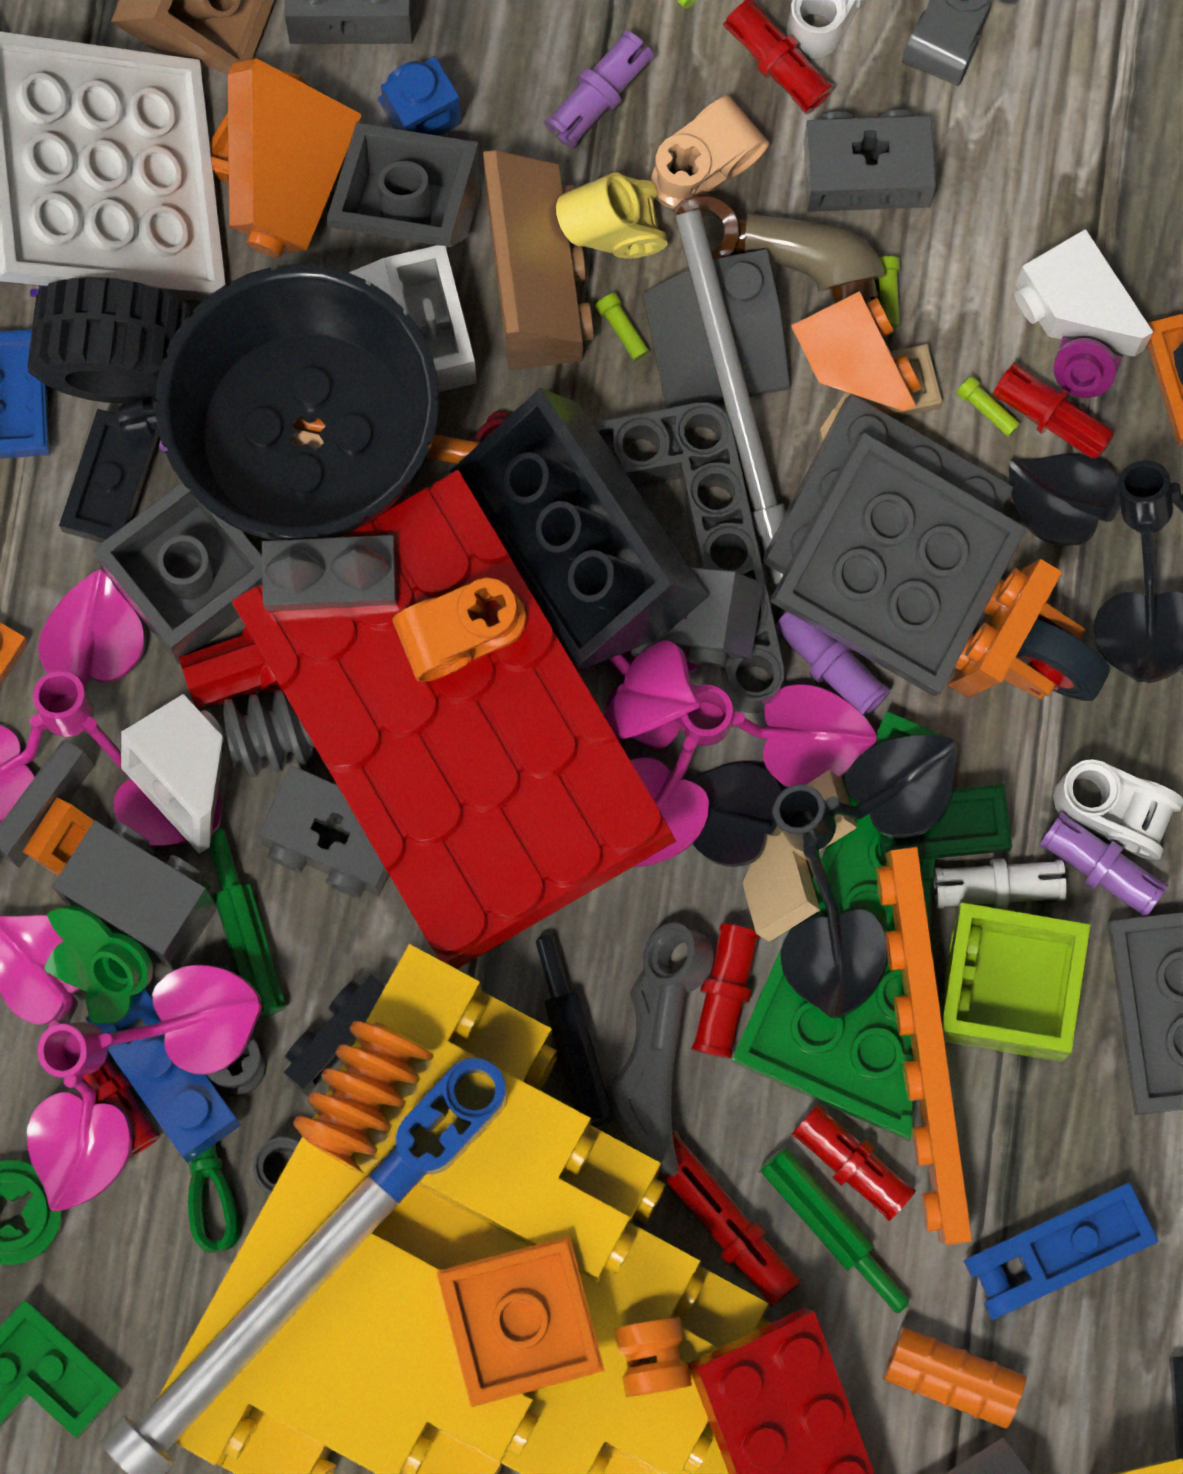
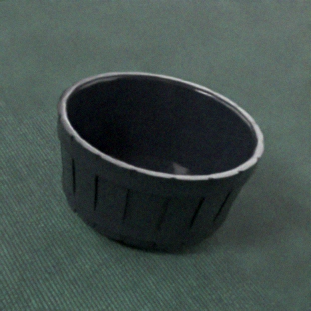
(288, 351)

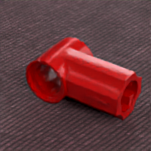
(227, 672)

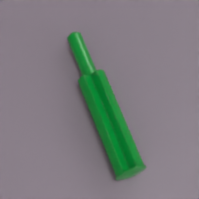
(244, 929)
(829, 1223)

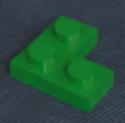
(52, 1370)

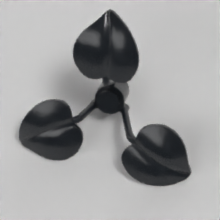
(1062, 503)
(905, 791)

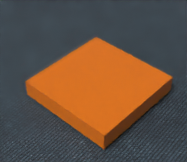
(520, 1321)

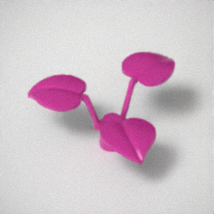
(100, 638)
(651, 696)
(805, 737)
(70, 1139)

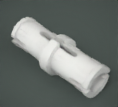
(999, 883)

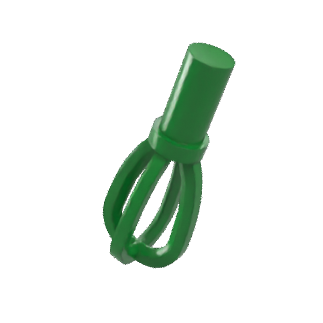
(210, 1166)

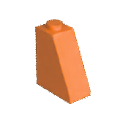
(282, 155)

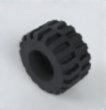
(103, 337)

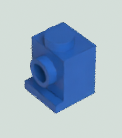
(416, 94)

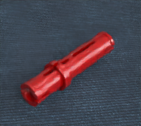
(774, 1277)

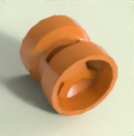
(648, 1341)

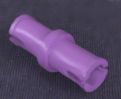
(599, 89)
(834, 664)
(1103, 865)

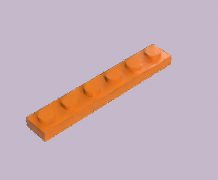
(928, 1073)

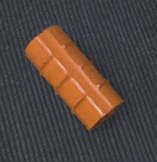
(954, 1377)

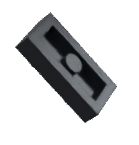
(107, 480)
(317, 1052)

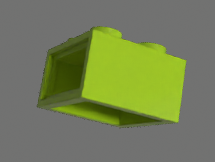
(1013, 982)

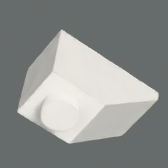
(1081, 297)
(177, 766)

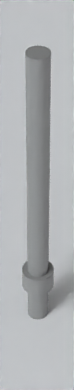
(766, 512)

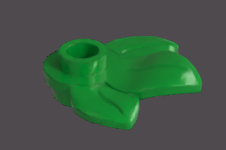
(98, 962)

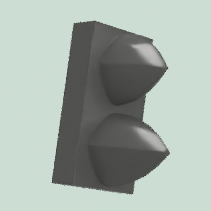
(329, 573)

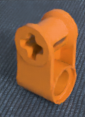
(450, 631)

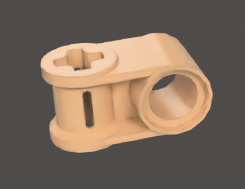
(712, 148)

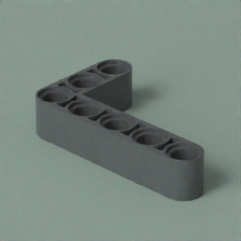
(708, 527)

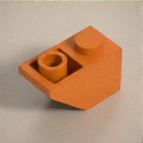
(851, 354)

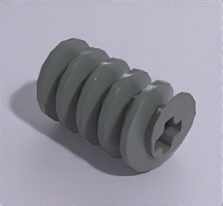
(266, 734)

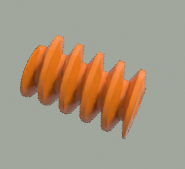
(360, 1092)

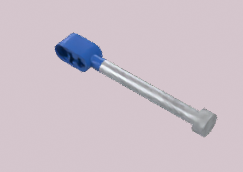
(143, 1444)

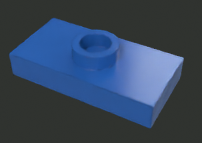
(22, 400)

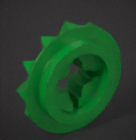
(17, 1247)

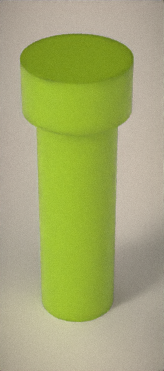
(889, 289)
(611, 308)
(984, 403)

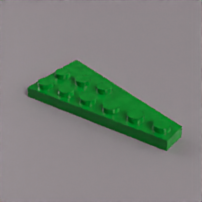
(853, 1058)

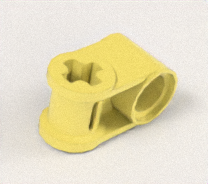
(612, 216)

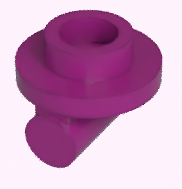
(1085, 367)

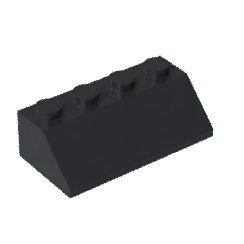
(579, 531)

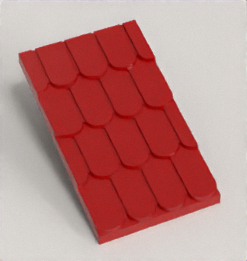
(477, 787)

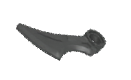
(643, 1088)

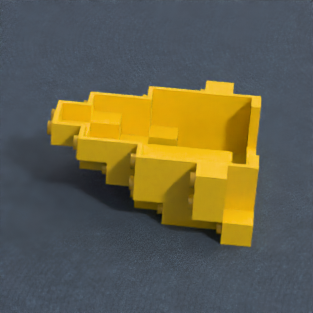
(373, 1349)

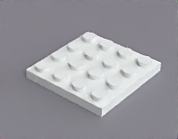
(105, 168)

